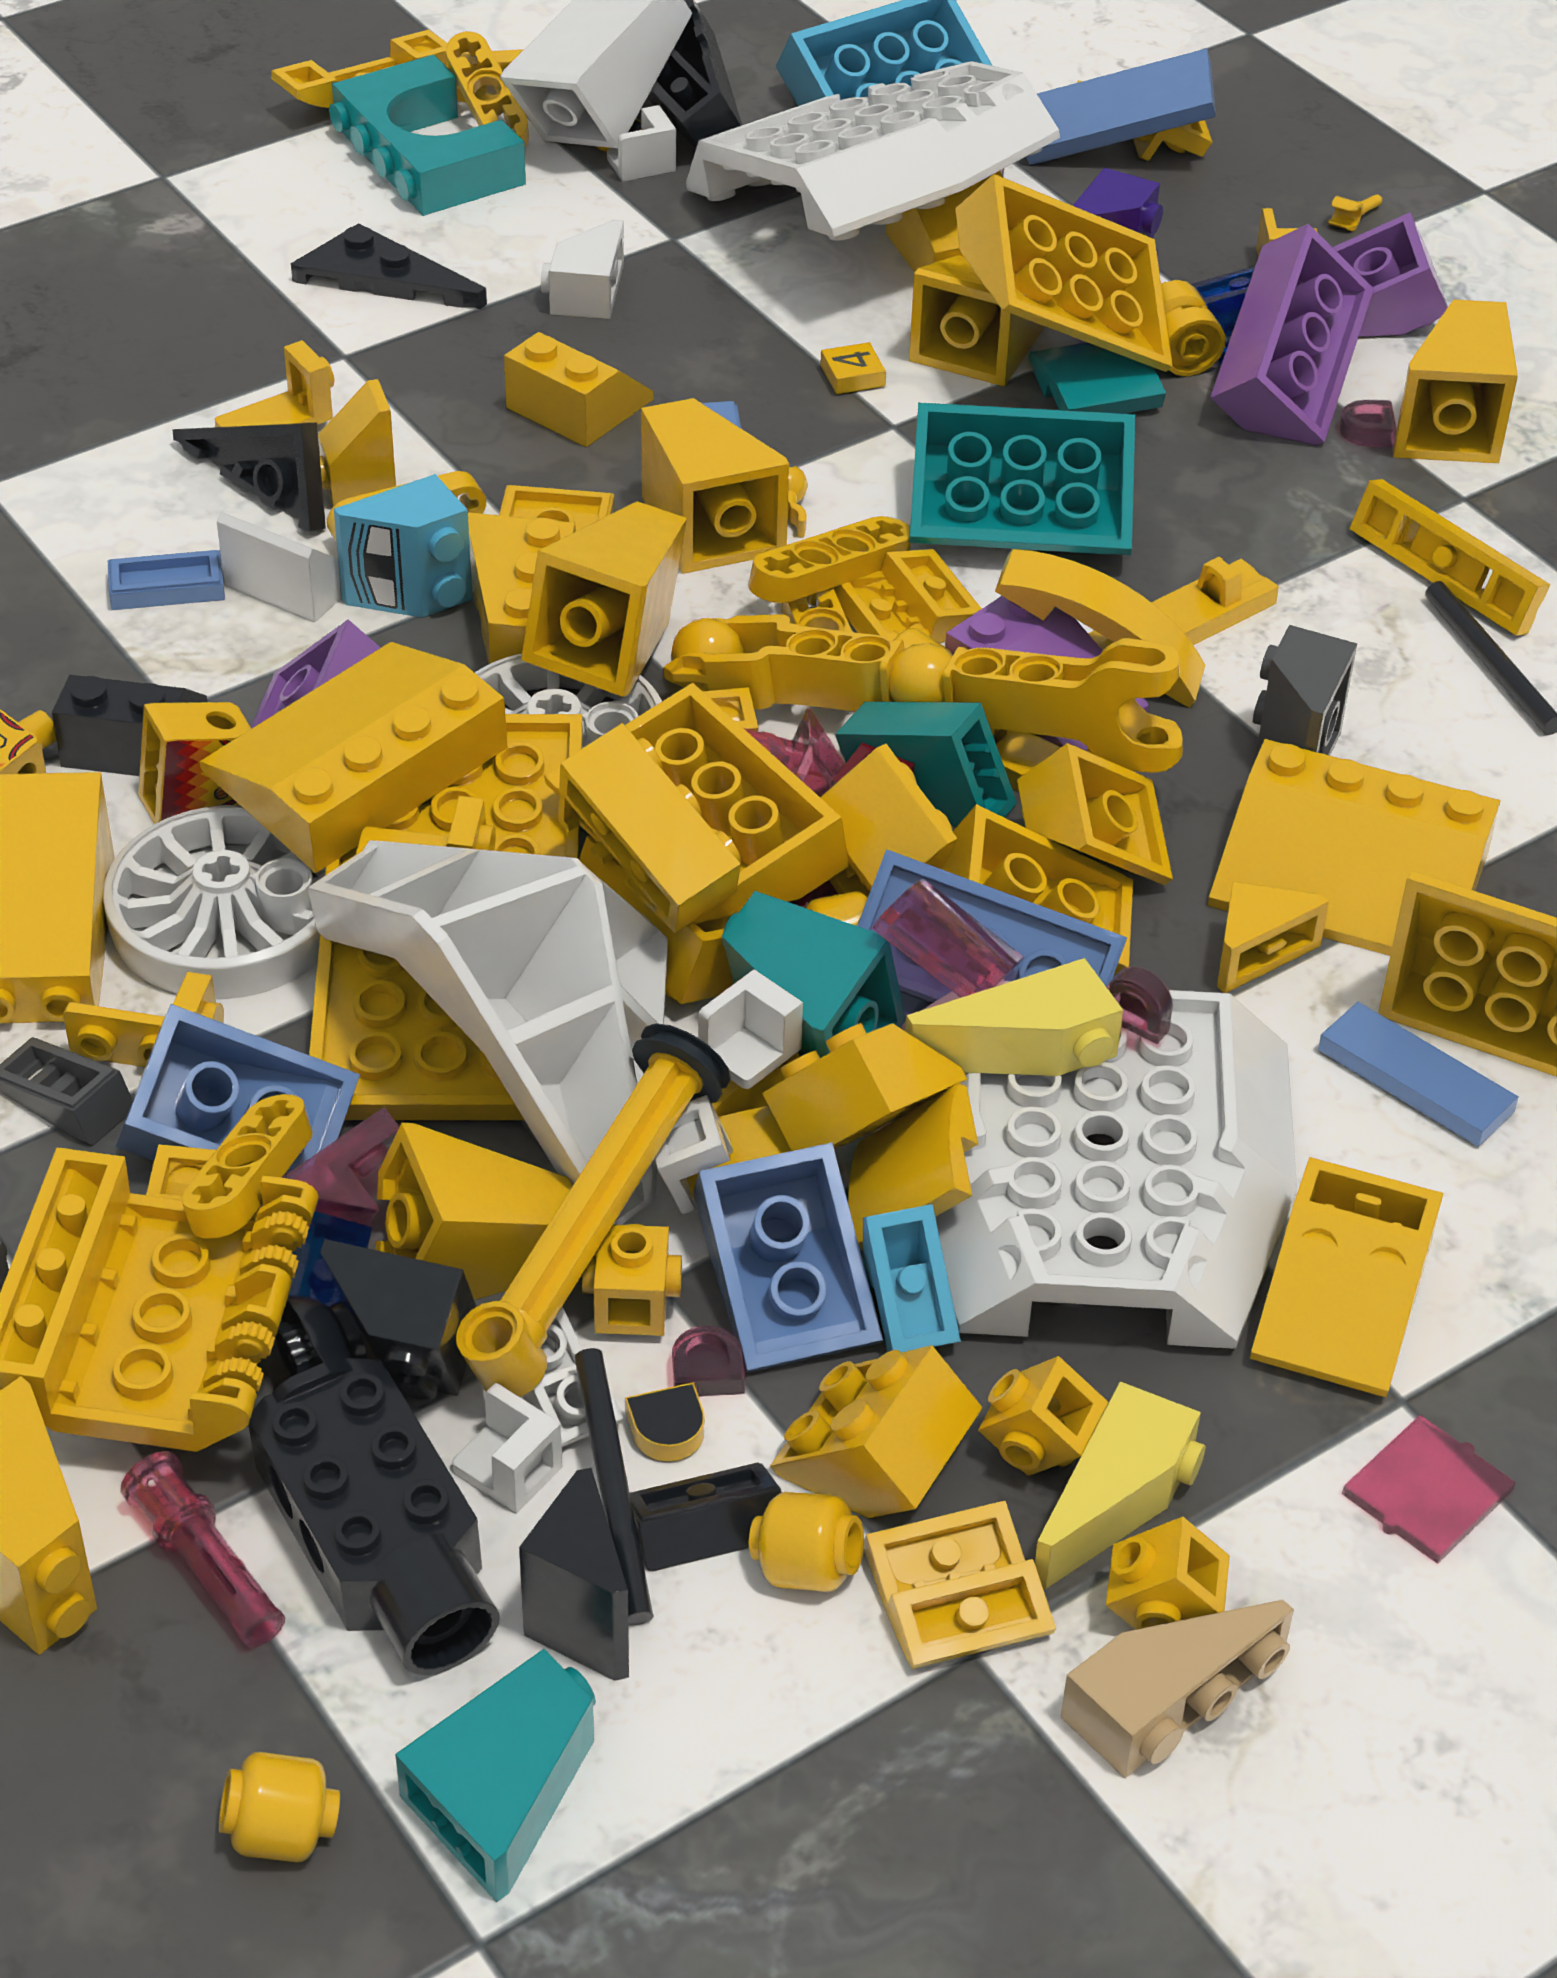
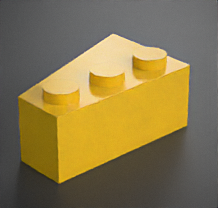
(503, 574)

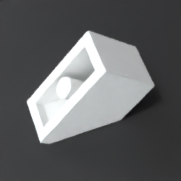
(586, 272)

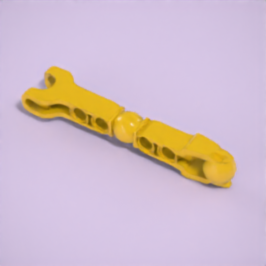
(1017, 689)

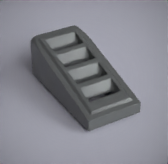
(70, 1092)

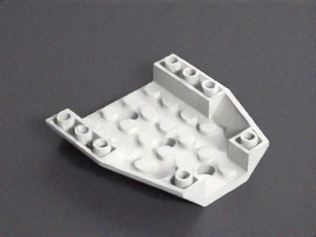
(884, 151)
(1184, 1191)

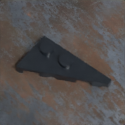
(385, 268)
(268, 460)

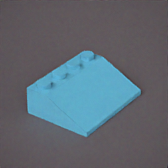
(877, 48)

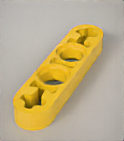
(827, 559)

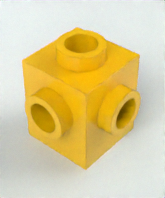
(632, 1280)
(1042, 1416)
(1167, 1575)

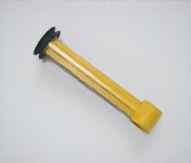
(507, 1336)

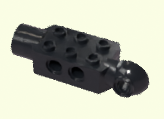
(370, 1494)

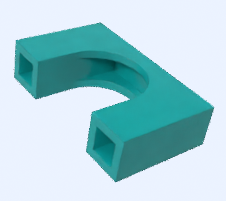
(427, 170)

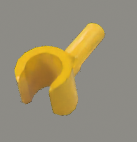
(1349, 212)

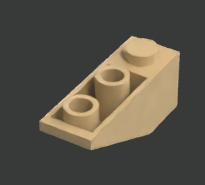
(1163, 1678)

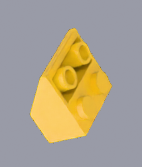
(882, 812)
(879, 1431)

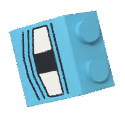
(405, 550)

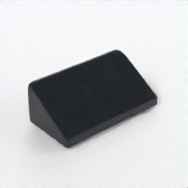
(701, 1514)

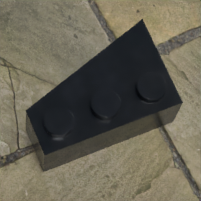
(695, 84)

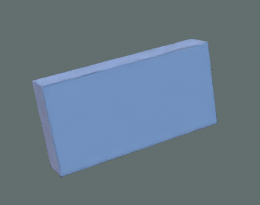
(165, 579)

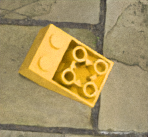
(1347, 1276)

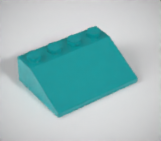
(1023, 479)

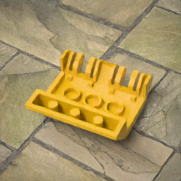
(137, 1319)

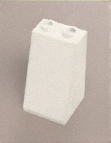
(595, 67)

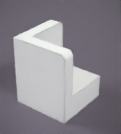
(647, 150)
(752, 1027)
(692, 1146)
(513, 1452)

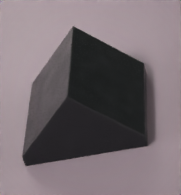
(575, 1582)

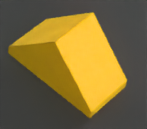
(1267, 931)

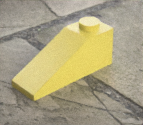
(1027, 1025)
(1121, 1479)

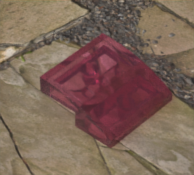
(947, 941)

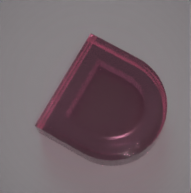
(1369, 423)
(1144, 1003)
(710, 1360)

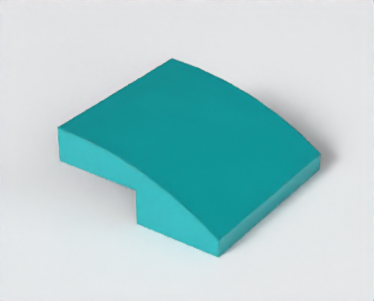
(1096, 380)

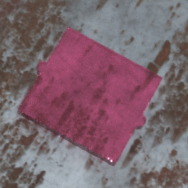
(1428, 1488)

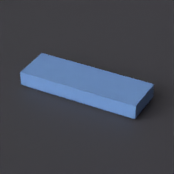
(1418, 1073)

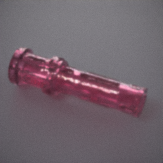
(188, 1527)

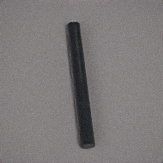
(1493, 657)
(613, 1479)

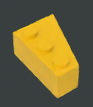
(647, 826)

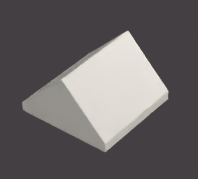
(277, 569)

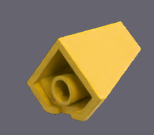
(464, 1206)

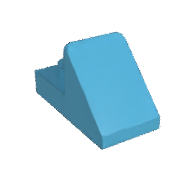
(909, 1279)

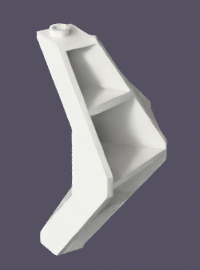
(531, 967)

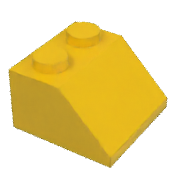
(569, 389)
(857, 1086)

